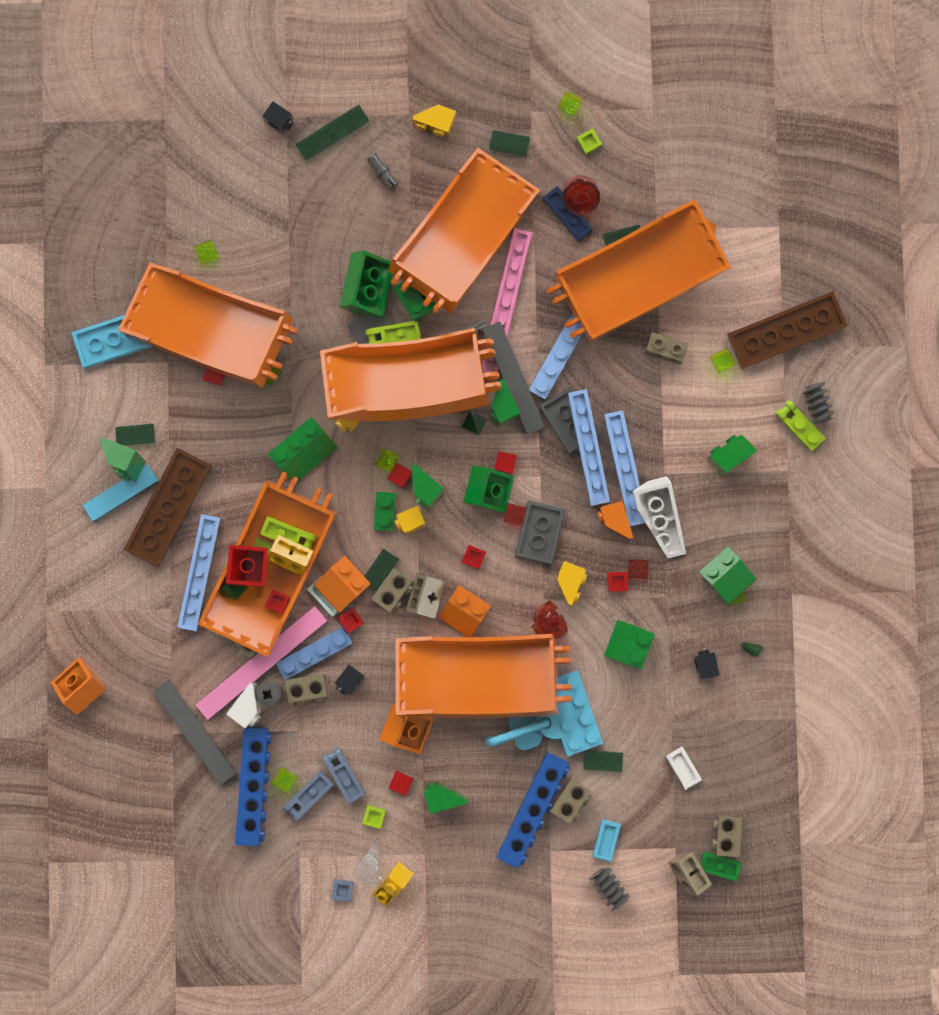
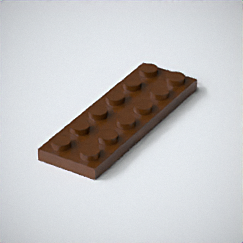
(787, 330)
(167, 507)

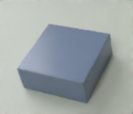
(342, 890)

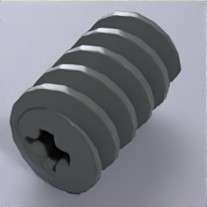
(818, 403)
(261, 695)
(610, 887)

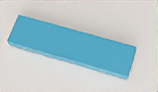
(119, 494)

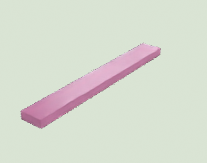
(509, 286)
(260, 664)

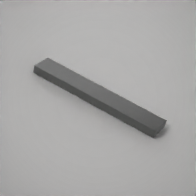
(514, 378)
(194, 732)

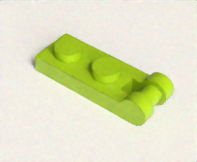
(394, 333)
(800, 426)
(274, 527)

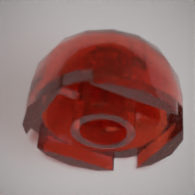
(581, 194)
(548, 621)

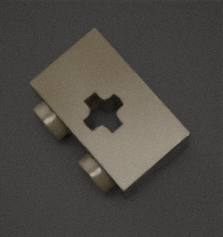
(425, 596)

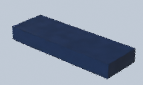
(573, 222)

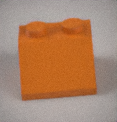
(342, 584)
(464, 611)
(78, 686)
(406, 731)

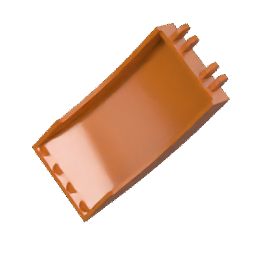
(463, 231)
(640, 272)
(207, 325)
(408, 378)
(247, 619)
(479, 676)

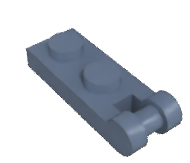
(344, 776)
(308, 795)

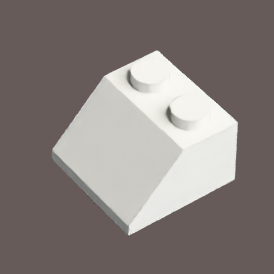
(246, 708)

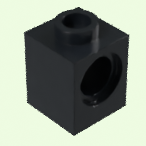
(278, 117)
(706, 664)
(348, 680)

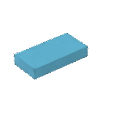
(606, 840)

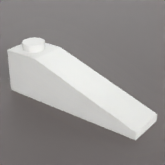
(659, 510)

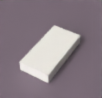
(683, 768)

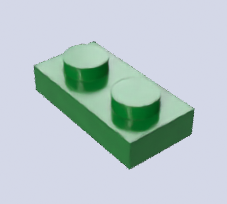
(384, 511)
(720, 866)

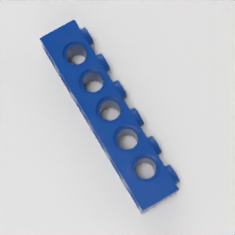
(243, 834)
(518, 857)

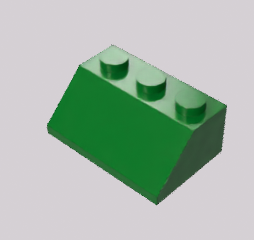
(366, 284)
(302, 450)
(425, 489)

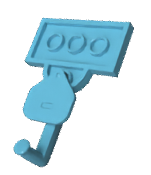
(573, 725)

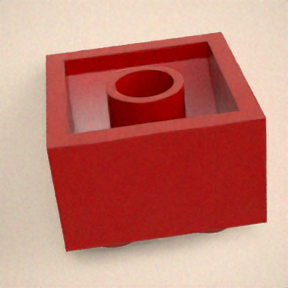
(247, 566)

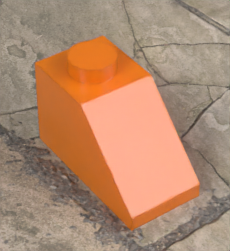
(615, 519)

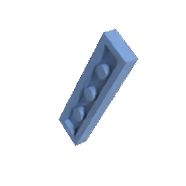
(314, 653)

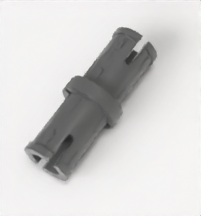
(382, 171)

